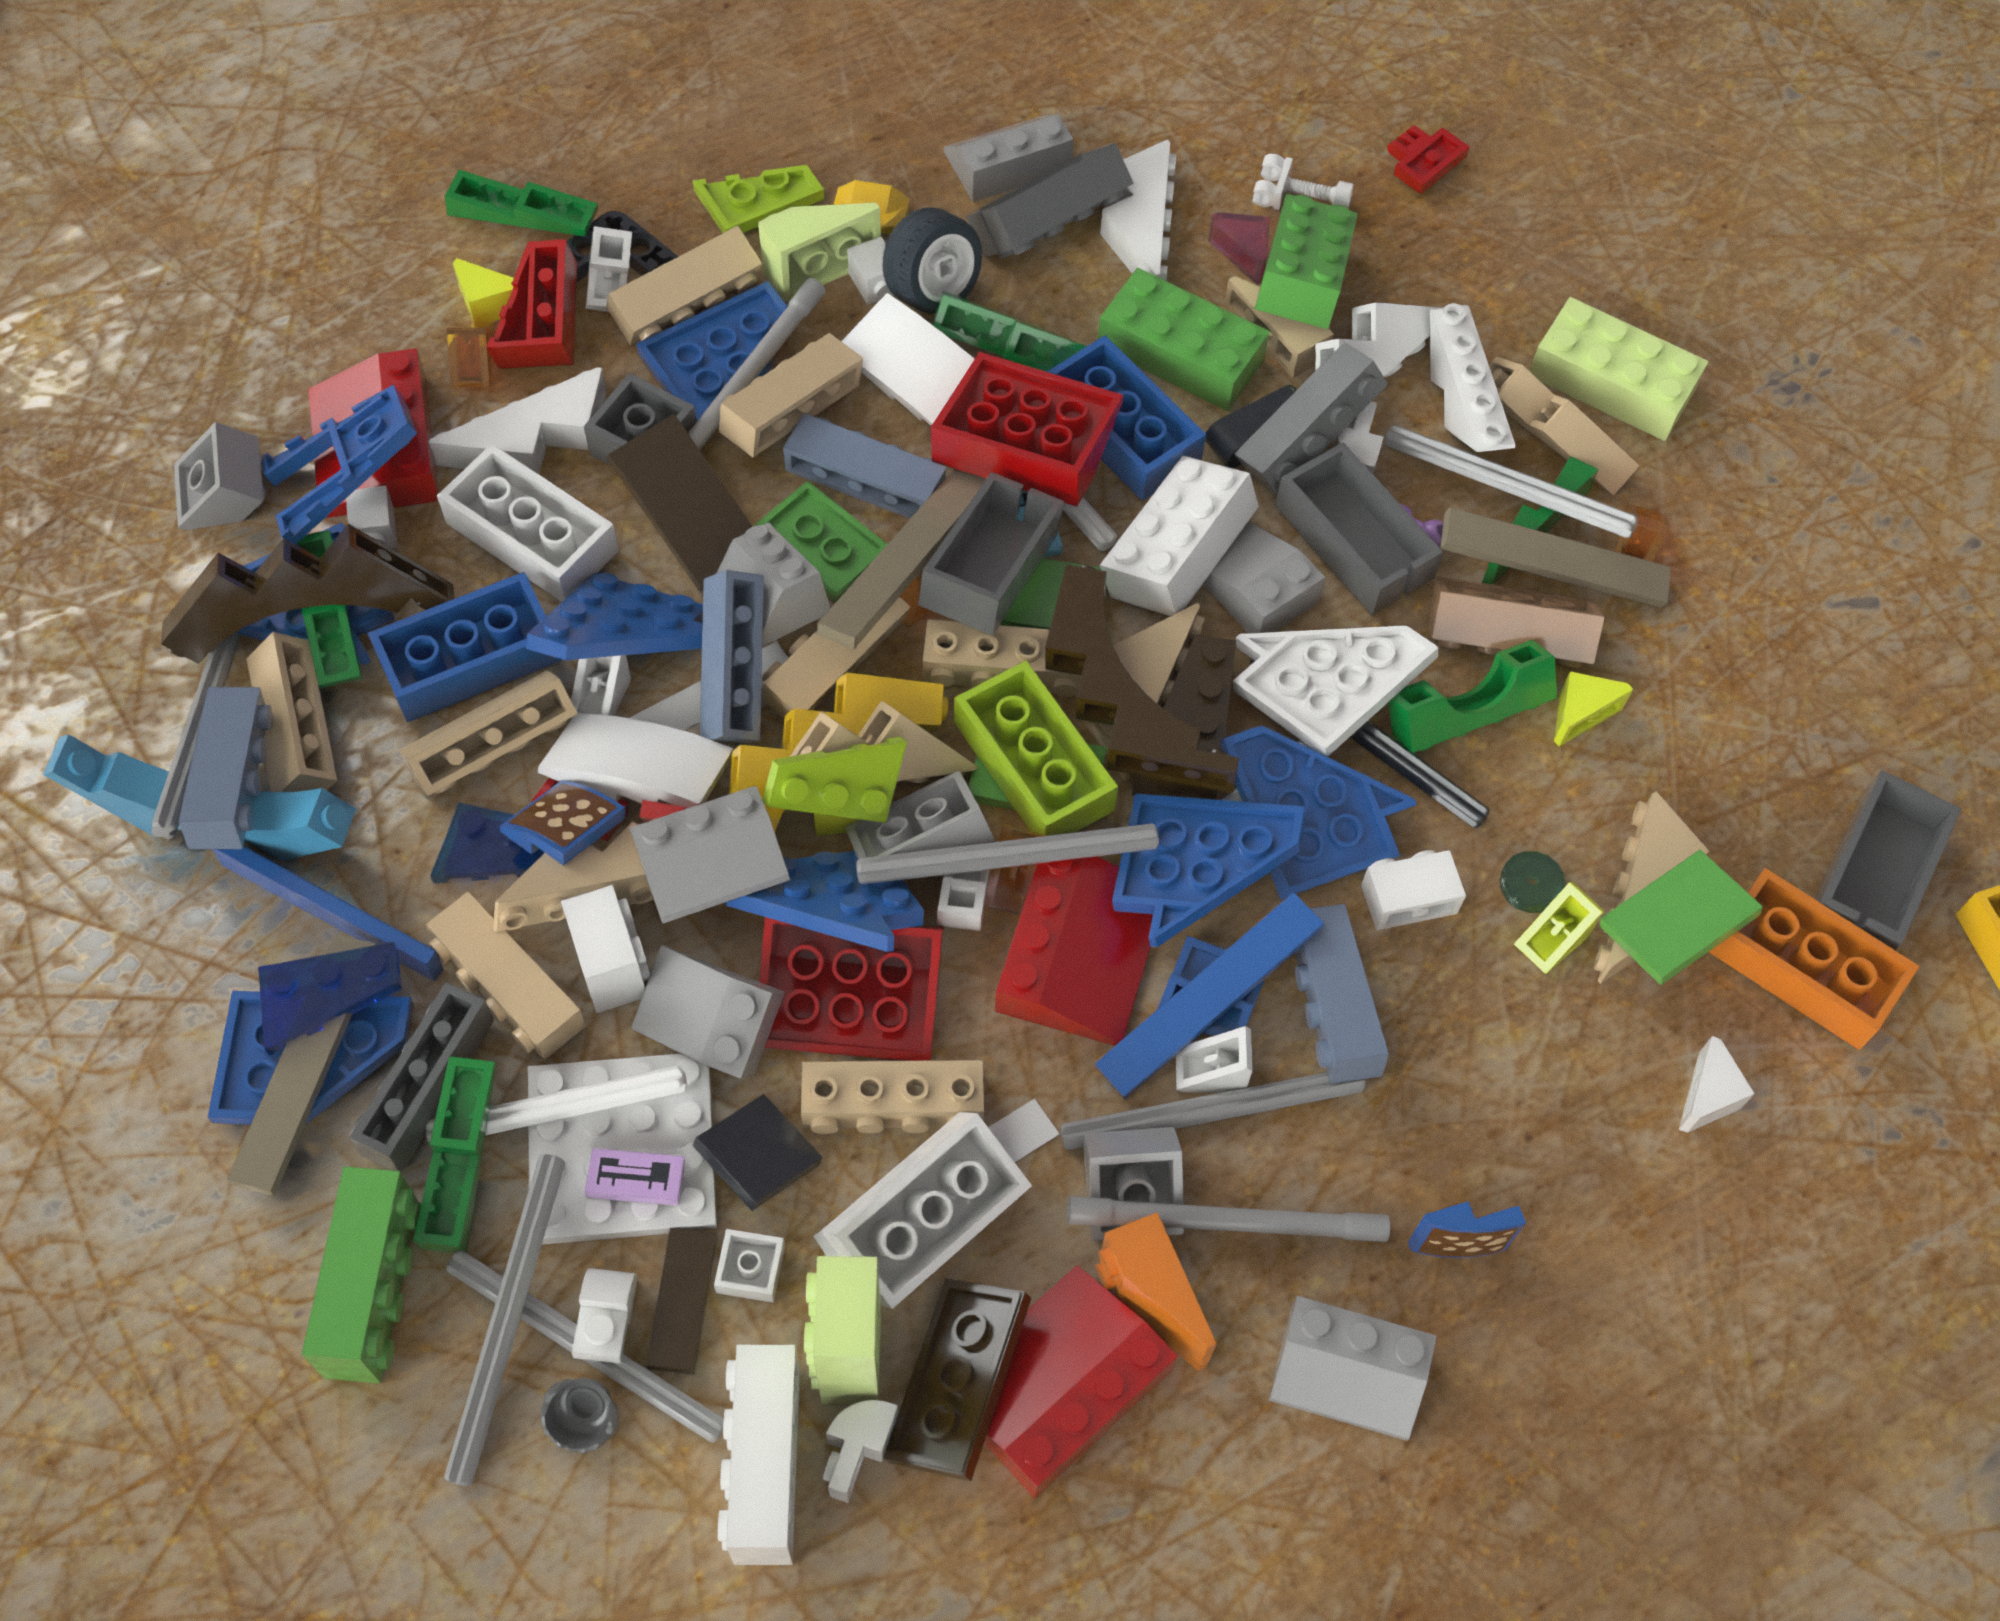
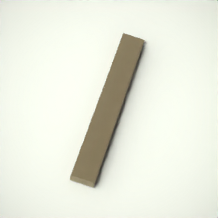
(899, 562)

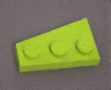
(755, 198)
(838, 783)

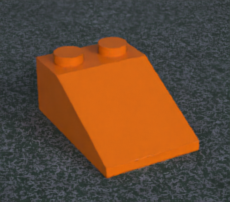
(1149, 1279)

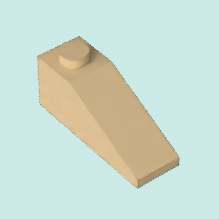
(1289, 340)

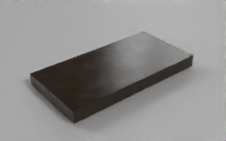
(681, 496)
(957, 1379)

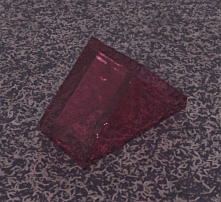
(1242, 241)

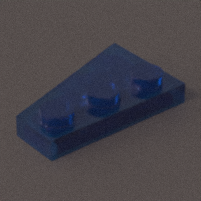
(478, 848)
(317, 989)

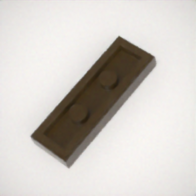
(682, 1301)

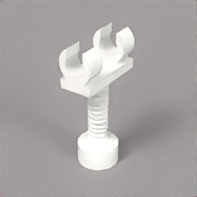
(1279, 169)

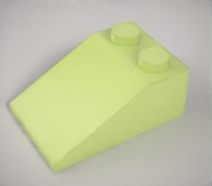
(813, 242)

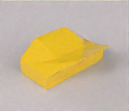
(892, 203)

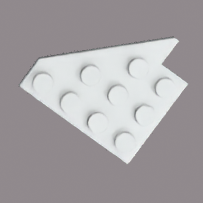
(1330, 679)

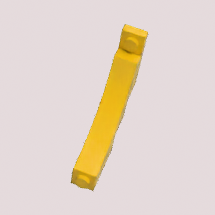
(854, 703)

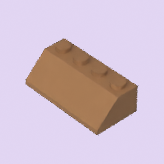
(1507, 616)

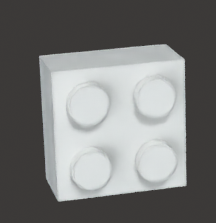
(749, 1265)

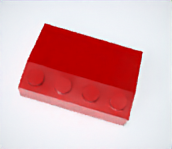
(1025, 427)
(412, 470)
(1073, 955)
(853, 995)
(1072, 1378)

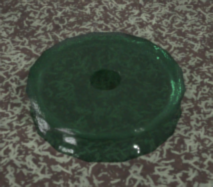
(1533, 866)

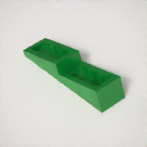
(531, 207)
(1002, 333)
(1574, 477)
(329, 629)
(456, 1156)

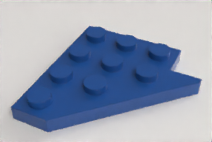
(706, 350)
(616, 620)
(1343, 807)
(1202, 856)
(830, 900)
(246, 1067)

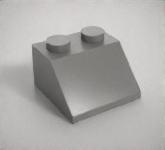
(218, 478)
(1134, 1168)

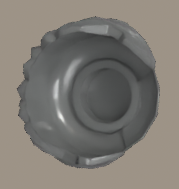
(579, 1414)

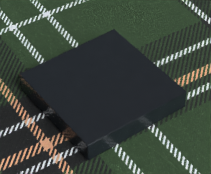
(757, 1152)

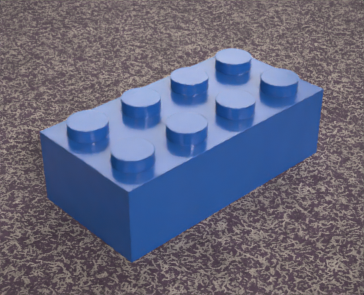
(1149, 428)
(461, 647)

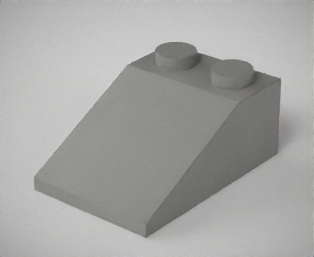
(1264, 581)
(925, 820)
(707, 1012)

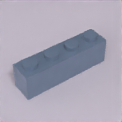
(861, 466)
(732, 658)
(225, 768)
(1340, 1001)

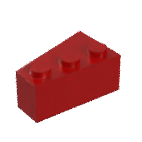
(541, 310)

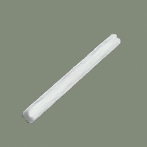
(583, 1100)

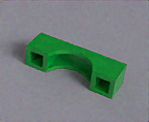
(1516, 682)

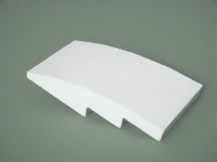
(908, 357)
(637, 760)

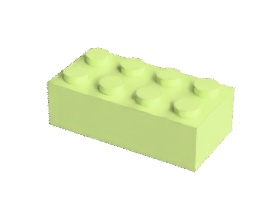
(1617, 368)
(844, 1329)

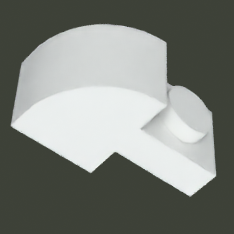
(607, 265)
(1359, 440)
(963, 900)
(604, 1315)
(859, 1432)

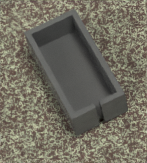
(1051, 201)
(1358, 528)
(990, 554)
(1888, 857)

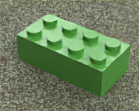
(1307, 261)
(1184, 338)
(362, 1276)

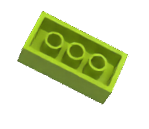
(1035, 753)

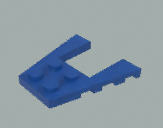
(362, 446)

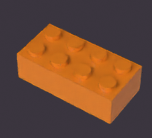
(1817, 961)

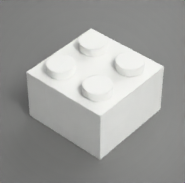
(607, 947)

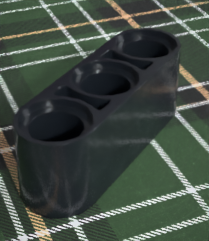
(1236, 428)

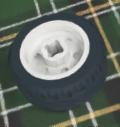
(930, 255)

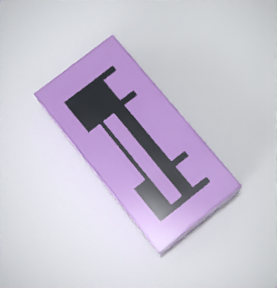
(635, 1177)

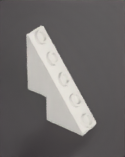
(1138, 219)
(1383, 334)
(1461, 369)
(528, 425)

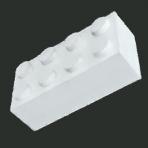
(528, 522)
(1179, 536)
(929, 1205)
(763, 1459)

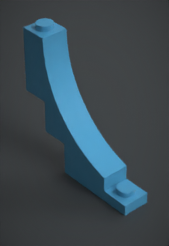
(284, 822)

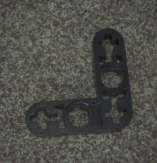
(617, 220)

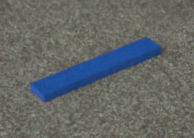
(329, 908)
(1209, 995)

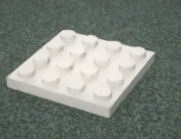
(649, 1126)

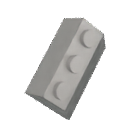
(1010, 155)
(791, 583)
(709, 854)
(1352, 1368)

